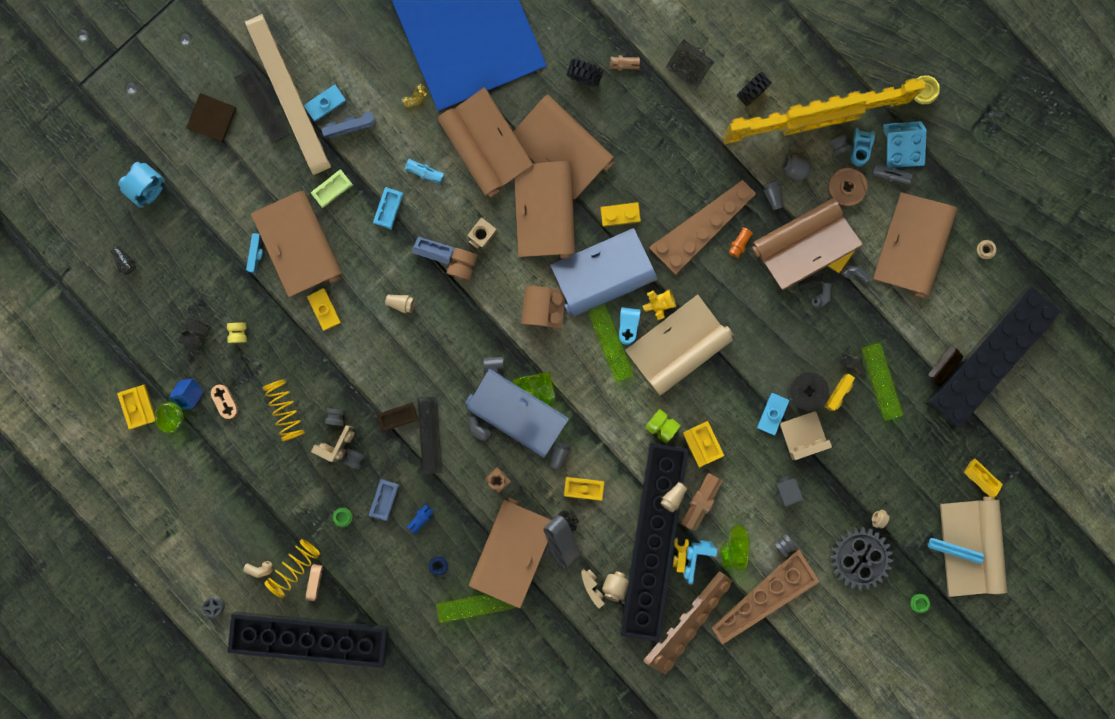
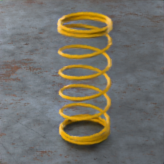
(270, 387)
(277, 588)

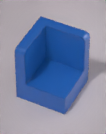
(186, 393)

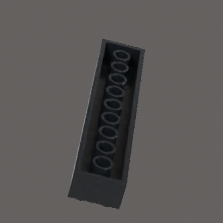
(653, 544)

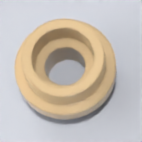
(991, 246)
(880, 519)

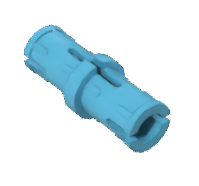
(424, 171)

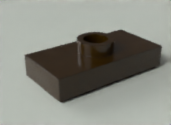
(945, 365)
(397, 417)

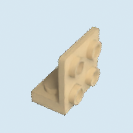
(804, 435)
(327, 452)

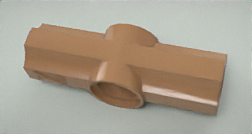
(497, 480)
(701, 502)

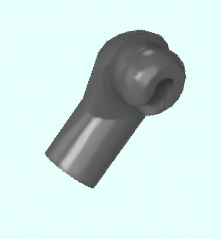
(848, 270)

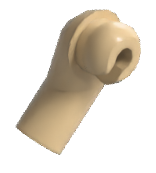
(262, 571)

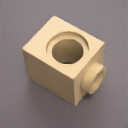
(481, 225)

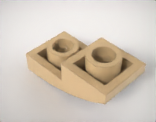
(589, 582)

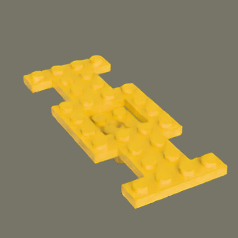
(823, 114)

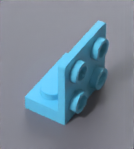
(905, 144)

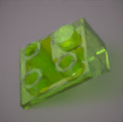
(538, 386)

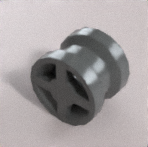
(840, 144)
(335, 416)
(353, 459)
(785, 546)
(209, 607)

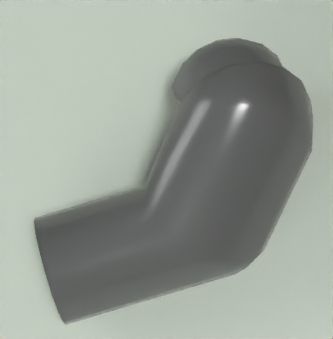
(824, 298)
(477, 431)

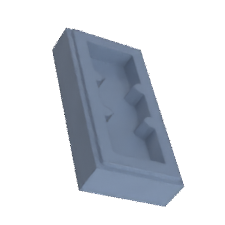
(433, 250)
(383, 500)

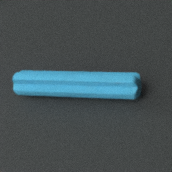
(956, 550)

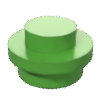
(342, 517)
(920, 603)

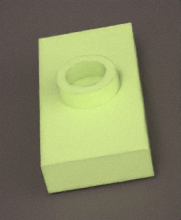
(331, 188)

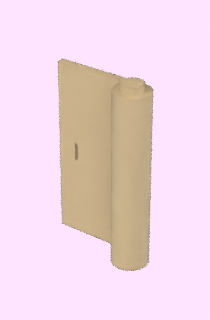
(674, 354)
(977, 528)

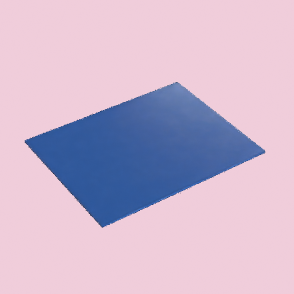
(468, 45)

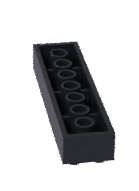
(993, 357)
(308, 639)

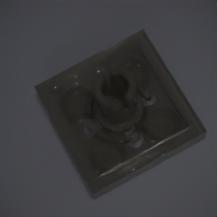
(692, 61)

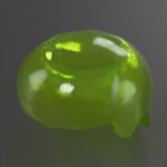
(169, 417)

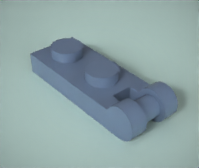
(349, 125)

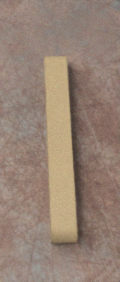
(287, 94)

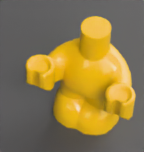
(660, 303)

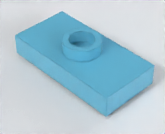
(325, 103)
(388, 208)
(255, 253)
(773, 414)

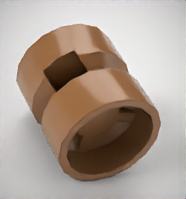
(462, 264)

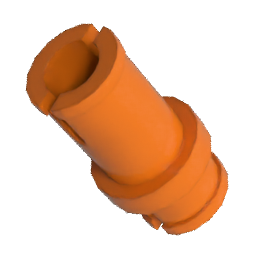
(739, 244)

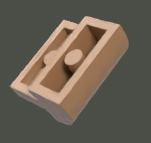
(543, 307)

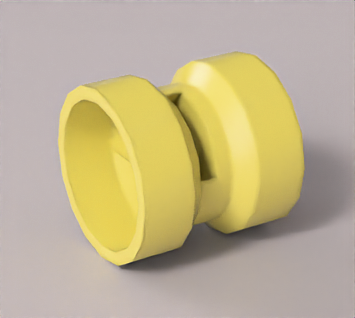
(237, 337)

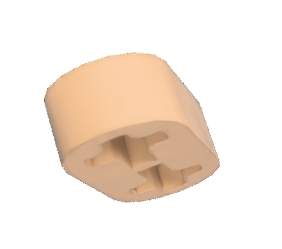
(220, 403)
(314, 582)

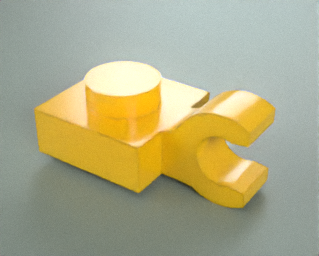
(680, 560)

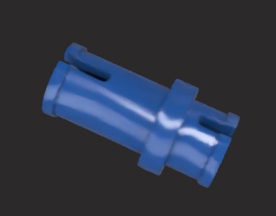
(422, 516)

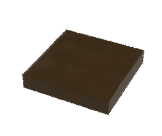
(211, 117)

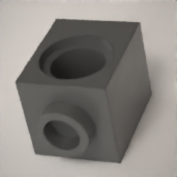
(788, 491)

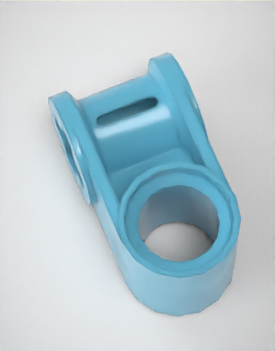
(862, 143)
(628, 322)

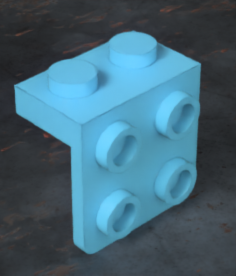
(702, 548)

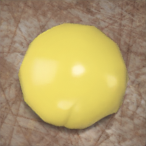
(931, 91)

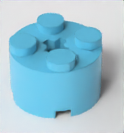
(141, 184)

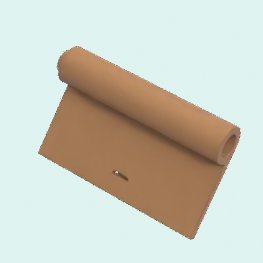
(556, 136)
(486, 152)
(549, 218)
(807, 244)
(303, 246)
(917, 254)
(511, 554)

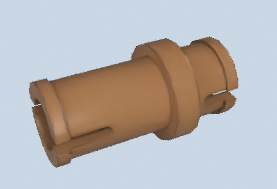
(624, 62)

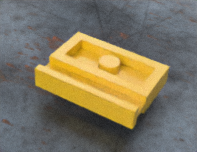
(842, 388)
(137, 406)
(703, 444)

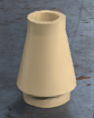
(401, 303)
(674, 497)

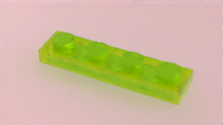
(610, 343)
(882, 381)
(470, 607)

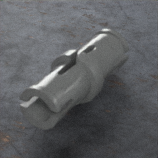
(892, 174)

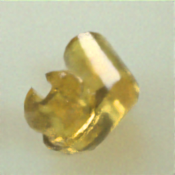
(417, 97)

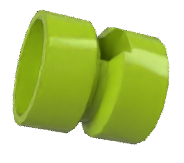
(662, 426)

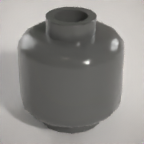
(796, 166)

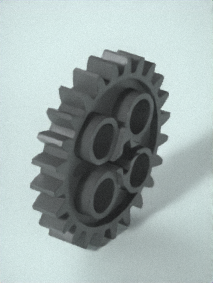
(875, 568)

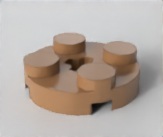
(852, 177)

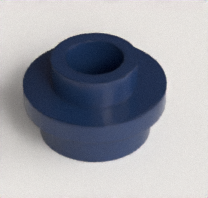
(434, 570)

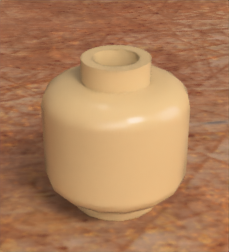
(615, 586)

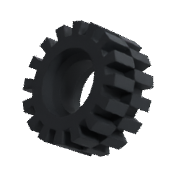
(584, 72)
(754, 89)

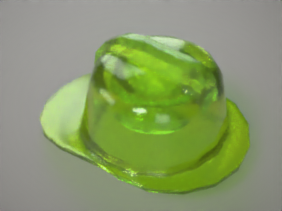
(736, 549)

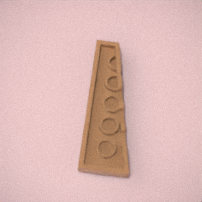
(692, 235)
(776, 590)
(665, 654)

